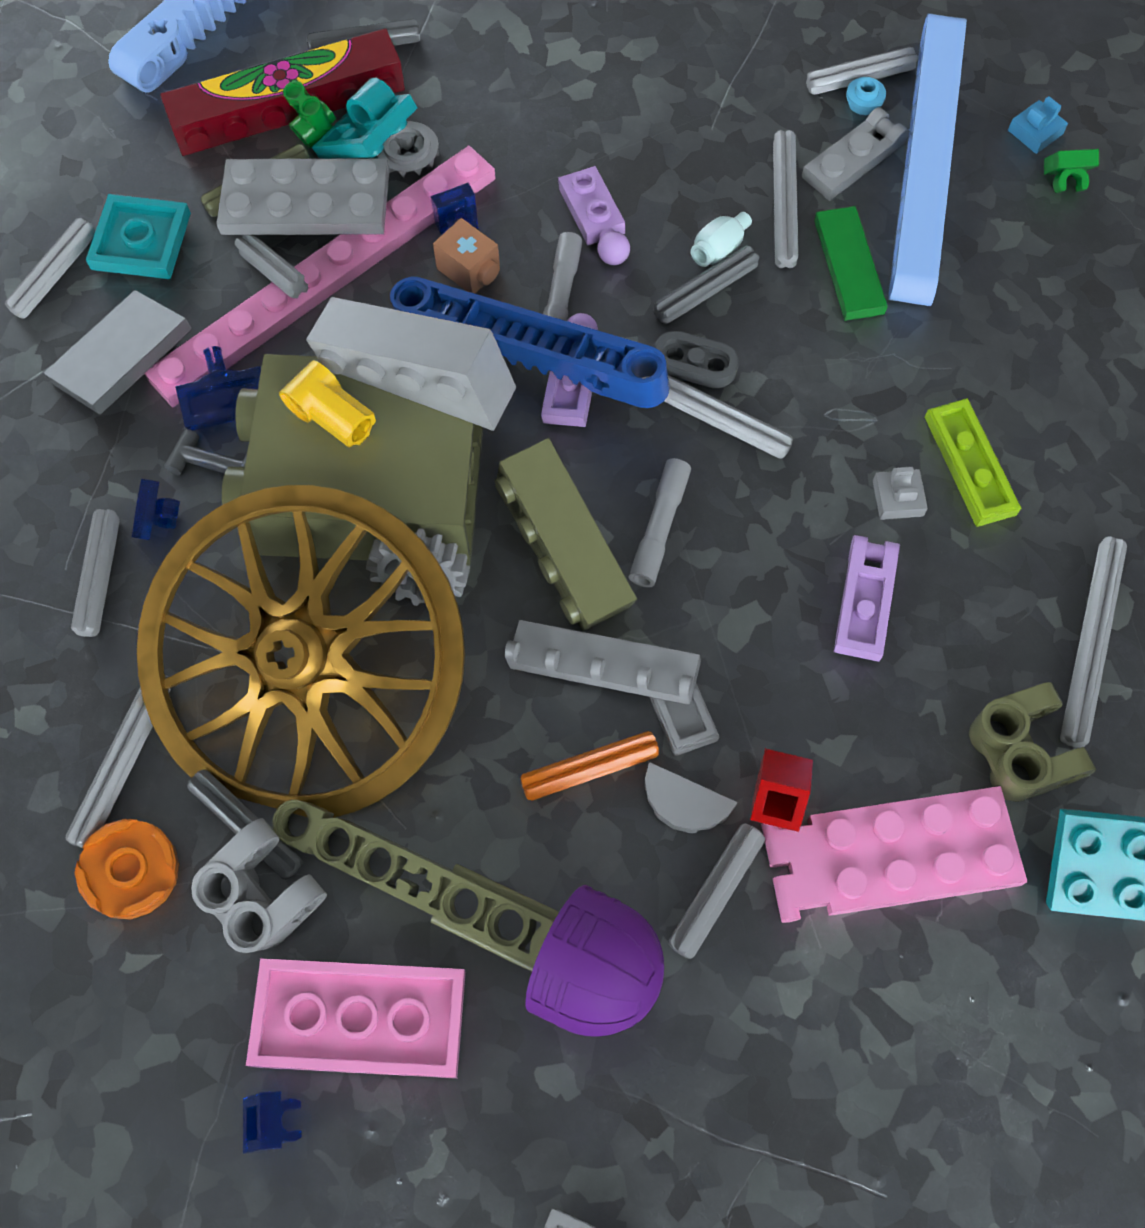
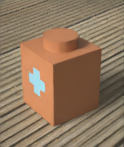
(467, 256)

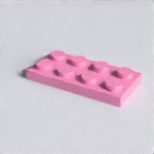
(357, 1018)

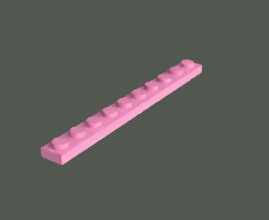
(324, 272)

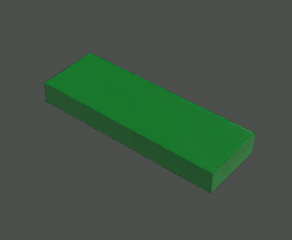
(850, 263)

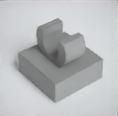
(900, 493)

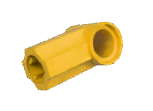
(319, 397)

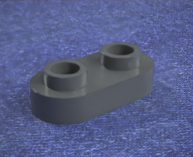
(697, 358)

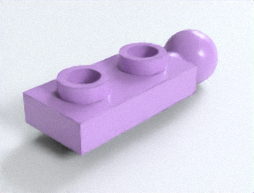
(596, 214)
(563, 400)

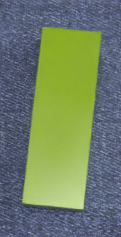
(972, 462)

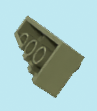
(563, 535)

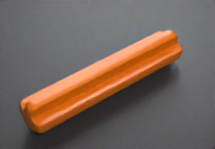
(589, 765)

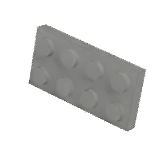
(303, 196)

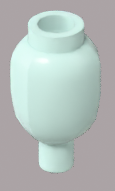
(719, 239)

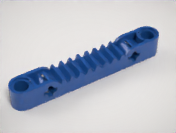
(585, 355)

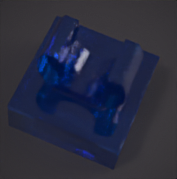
(453, 205)
(150, 510)
(263, 1122)

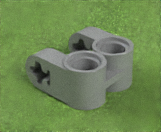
(246, 898)

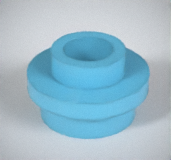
(865, 95)

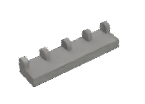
(603, 661)

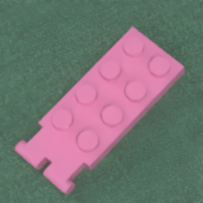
(896, 854)

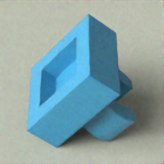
(1038, 125)

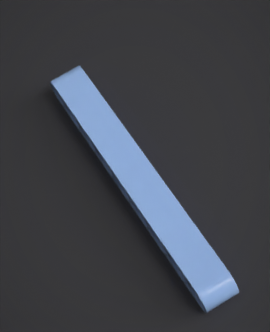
(928, 161)

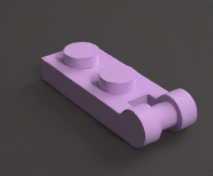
(866, 599)

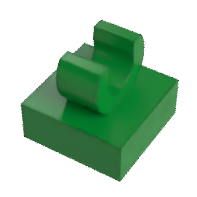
(1073, 164)

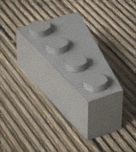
(417, 358)

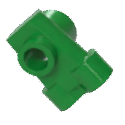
(313, 116)

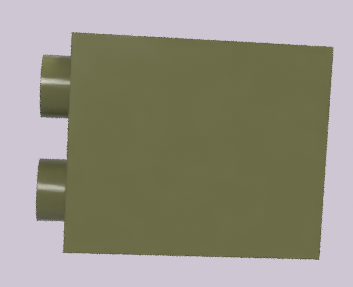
(411, 464)

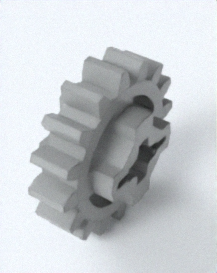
(384, 561)

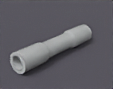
(564, 268)
(652, 546)

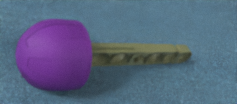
(590, 963)

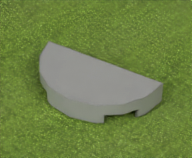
(684, 803)

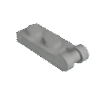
(854, 154)

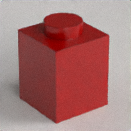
(782, 790)

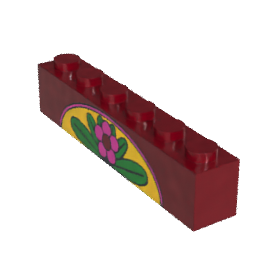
(254, 99)

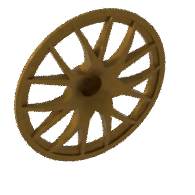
(319, 644)

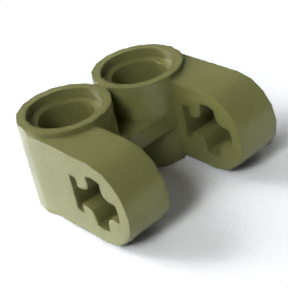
(1016, 714)

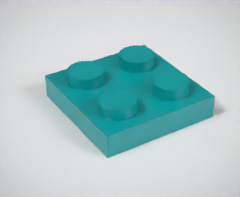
(138, 236)

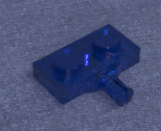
(215, 395)

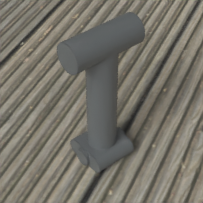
(186, 452)

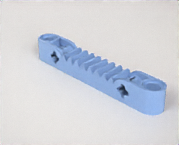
(147, 57)

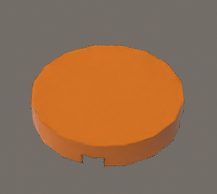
(127, 869)

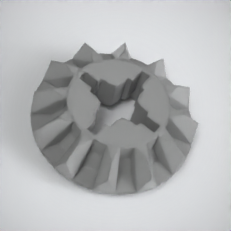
(416, 136)

